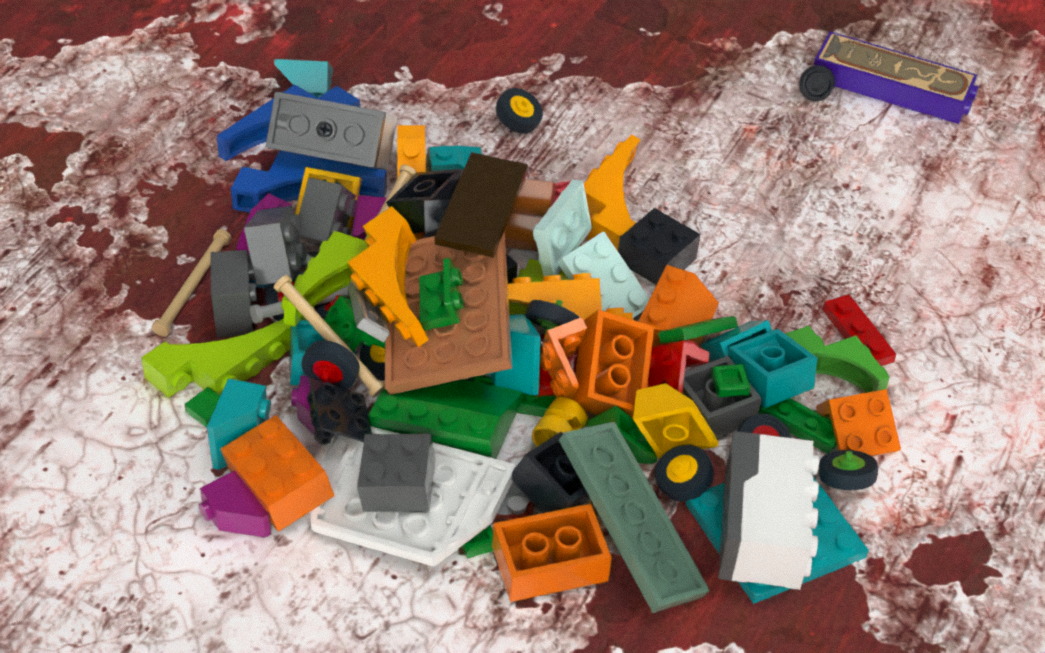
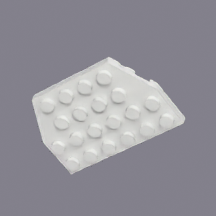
(463, 503)

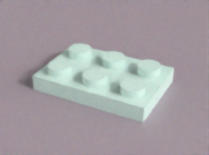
(562, 227)
(604, 262)

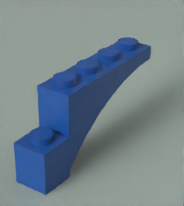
(254, 127)
(286, 178)

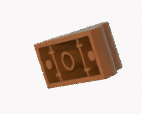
(528, 211)

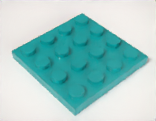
(836, 545)

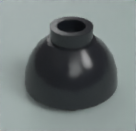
(816, 83)

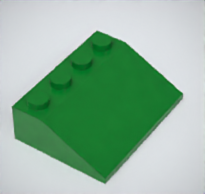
(455, 414)

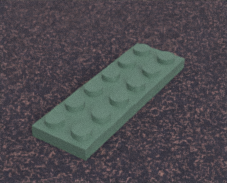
(634, 516)

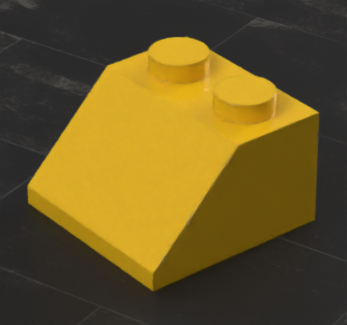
(670, 420)

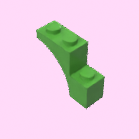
(844, 359)

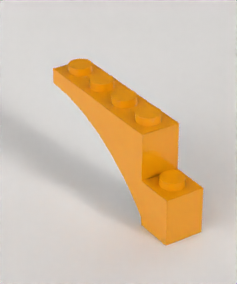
(411, 148)
(606, 193)
(383, 269)
(578, 295)

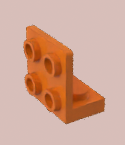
(555, 349)
(863, 422)

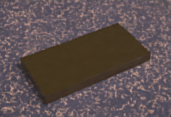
(481, 205)

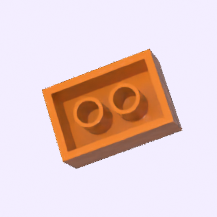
(612, 362)
(278, 472)
(551, 552)

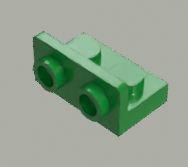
(441, 297)
(342, 321)

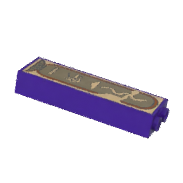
(898, 77)

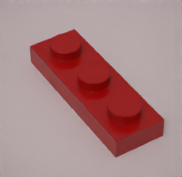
(852, 321)

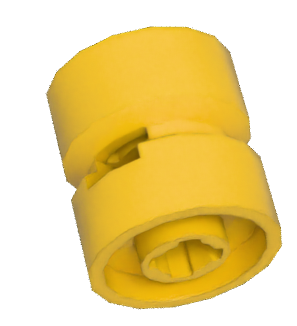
(561, 416)

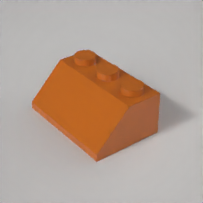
(678, 301)

